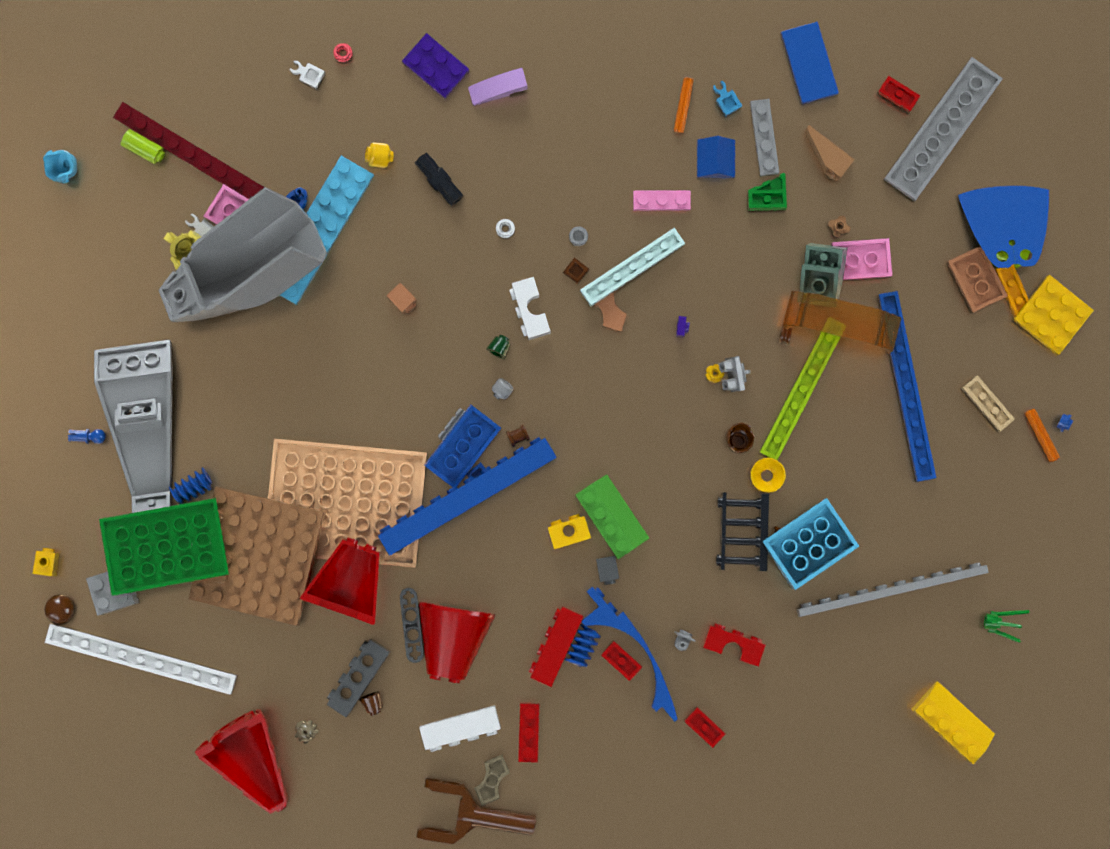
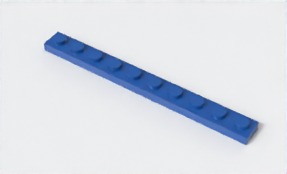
(909, 394)

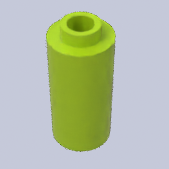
(142, 147)

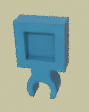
(727, 101)

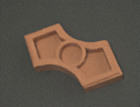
(612, 315)

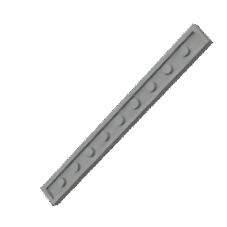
(900, 587)

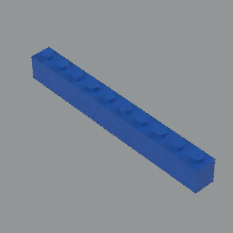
(467, 496)

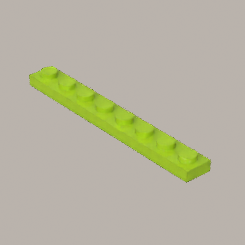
(799, 395)

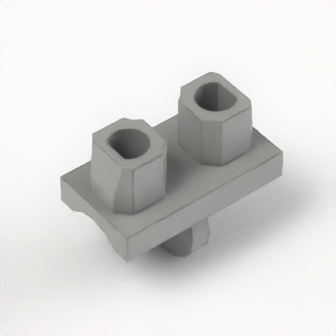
(736, 374)

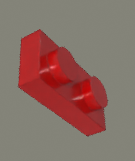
(898, 94)
(621, 661)
(704, 727)

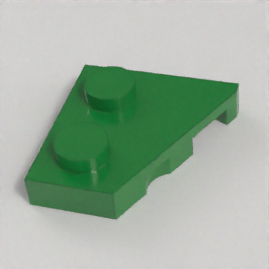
(769, 195)

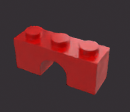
(751, 648)

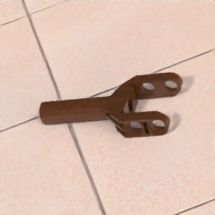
(473, 816)

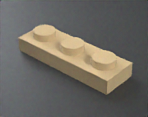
(988, 403)

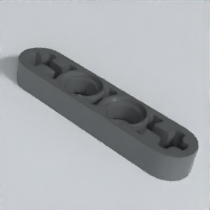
(408, 625)

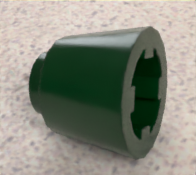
(499, 346)

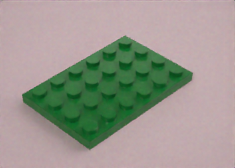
(163, 547)

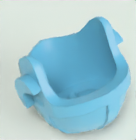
(60, 165)

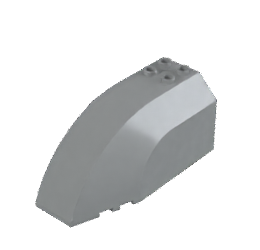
(244, 260)

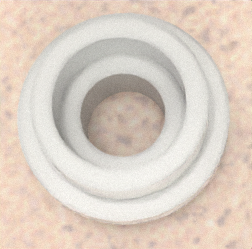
(505, 222)

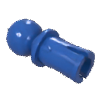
(97, 436)

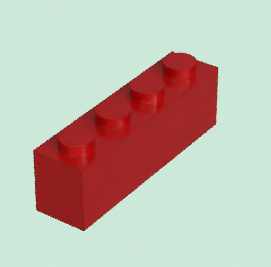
(556, 646)

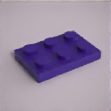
(435, 65)

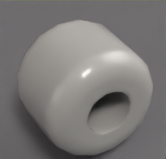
(502, 389)

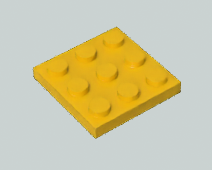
(1053, 315)

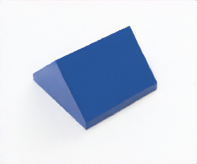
(715, 157)

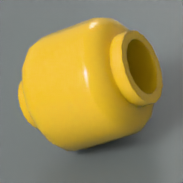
(378, 155)

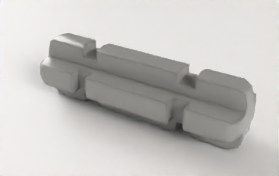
(451, 423)

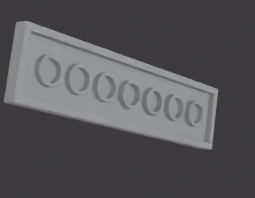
(943, 129)

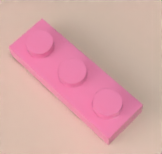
(662, 200)

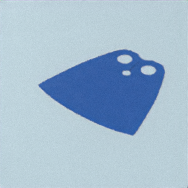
(1007, 215)

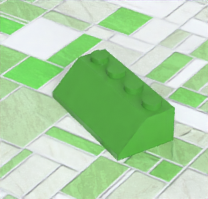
(612, 516)

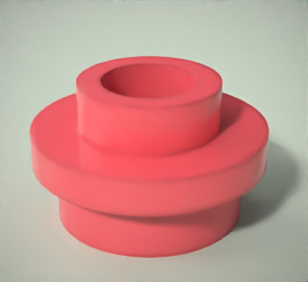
(340, 47)

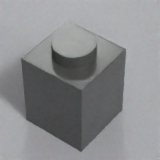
(607, 570)

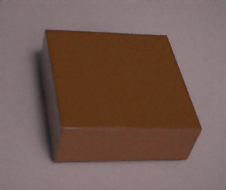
(576, 271)

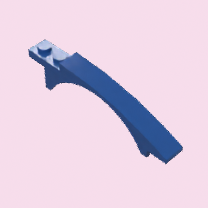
(606, 616)

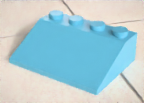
(810, 544)

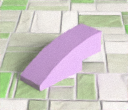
(498, 87)

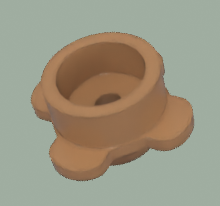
(833, 224)

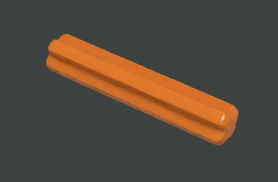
(683, 105)
(1042, 435)

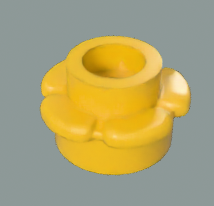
(711, 377)

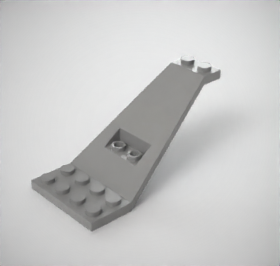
(134, 382)

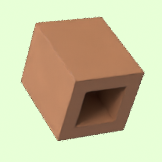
(402, 299)

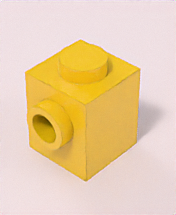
(46, 562)

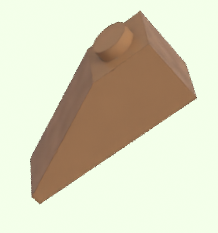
(831, 157)

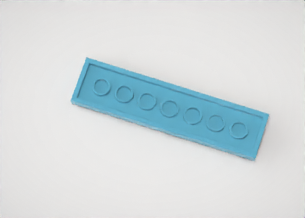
(332, 210)

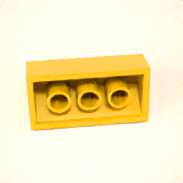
(954, 722)

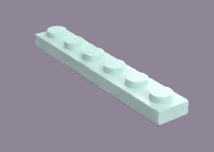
(632, 267)

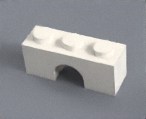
(523, 293)

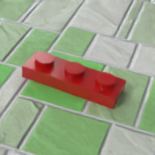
(528, 732)

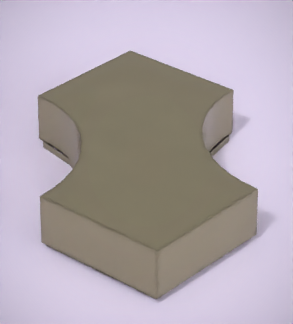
(488, 789)

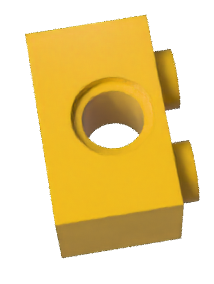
(580, 534)

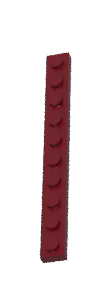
(186, 151)

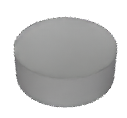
(578, 236)

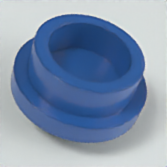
(1065, 422)

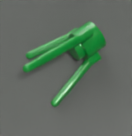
(993, 622)

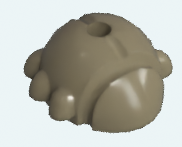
(305, 726)

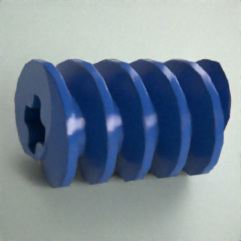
(191, 487)
(583, 646)

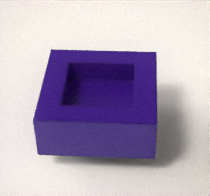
(682, 327)

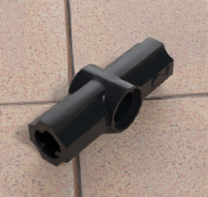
(439, 179)

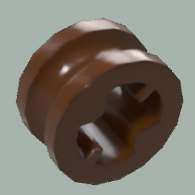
(785, 335)

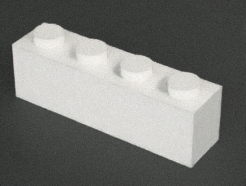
(460, 727)

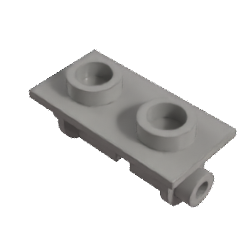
(683, 640)

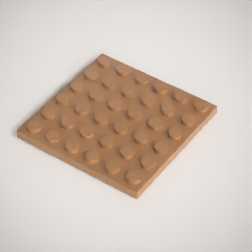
(267, 555)

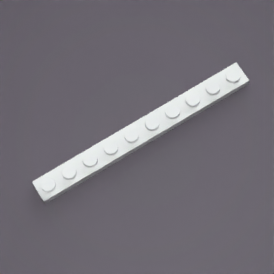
(140, 659)

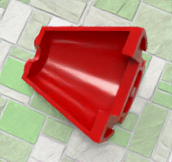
(347, 582)
(452, 639)

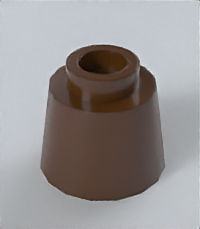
(371, 703)

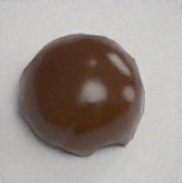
(740, 438)
(59, 609)

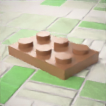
(977, 279)

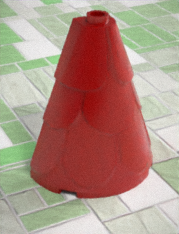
(247, 760)

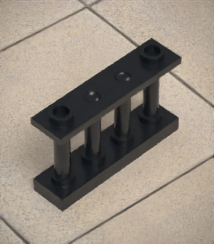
(760, 522)

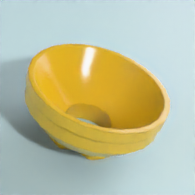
(775, 468)

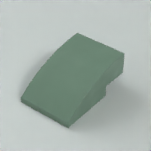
(823, 270)

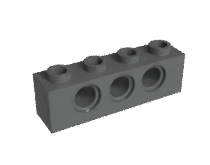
(345, 705)

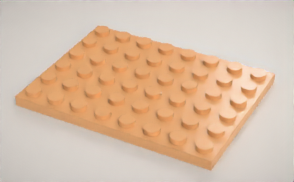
(354, 487)

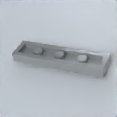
(764, 137)

